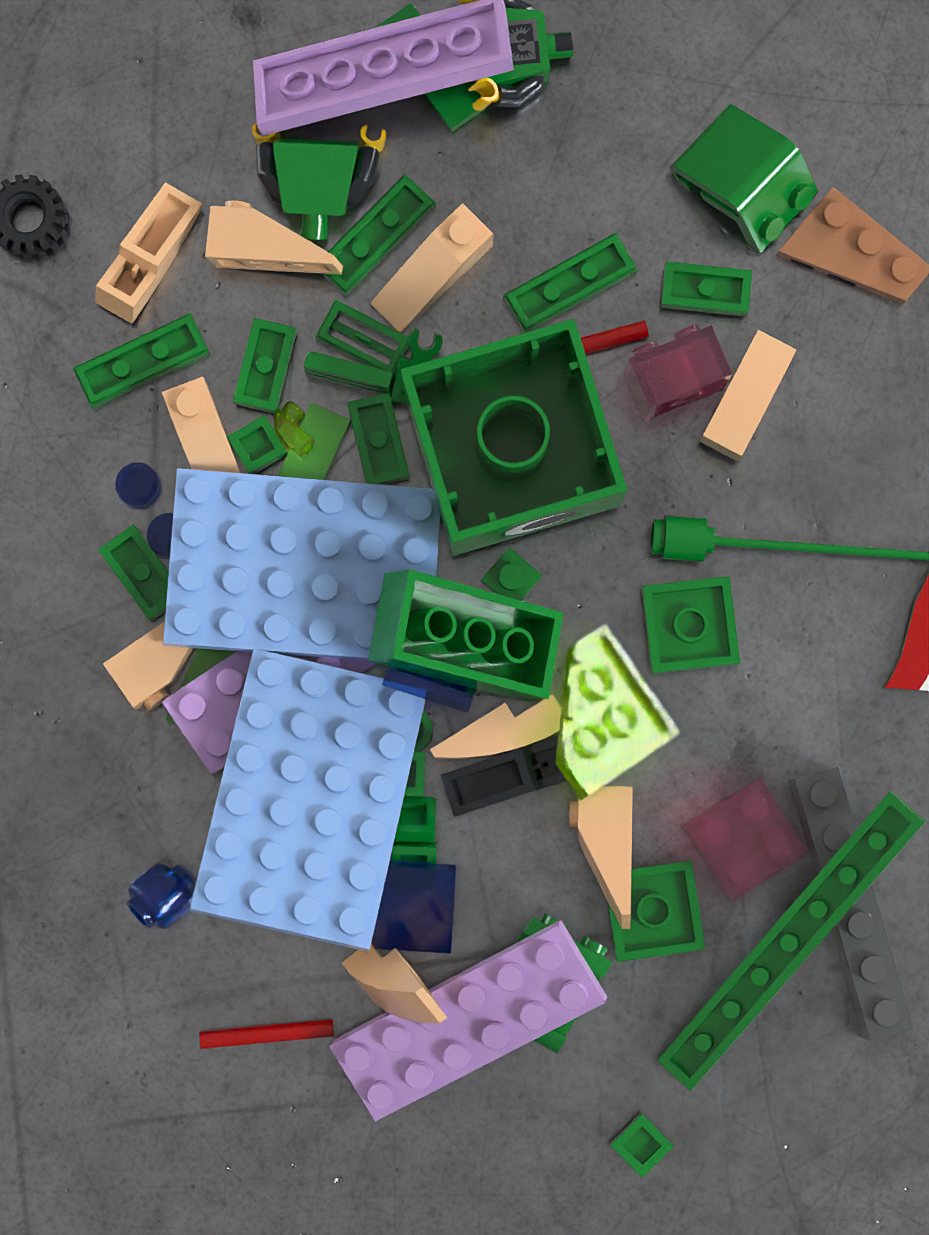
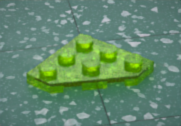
(606, 714)

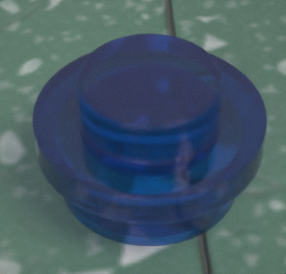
(137, 484)
(160, 534)

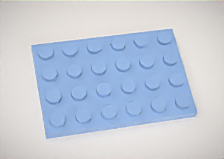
(289, 560)
(308, 801)

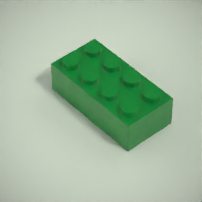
(465, 635)

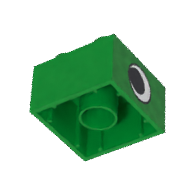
(513, 437)

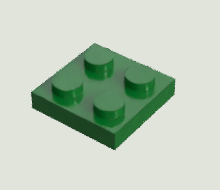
(690, 625)
(662, 914)

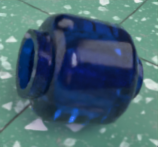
(160, 895)

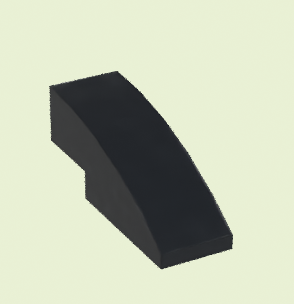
(503, 777)

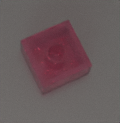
(676, 372)
(744, 839)

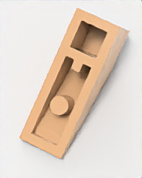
(252, 241)
(433, 268)
(200, 427)
(148, 669)
(606, 841)

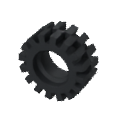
(53, 216)

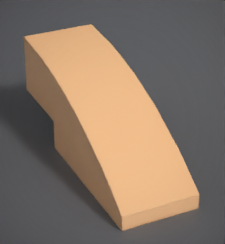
(147, 253)
(748, 396)
(502, 732)
(394, 985)

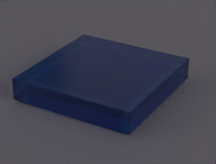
(431, 689)
(416, 908)

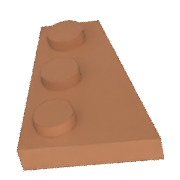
(853, 246)

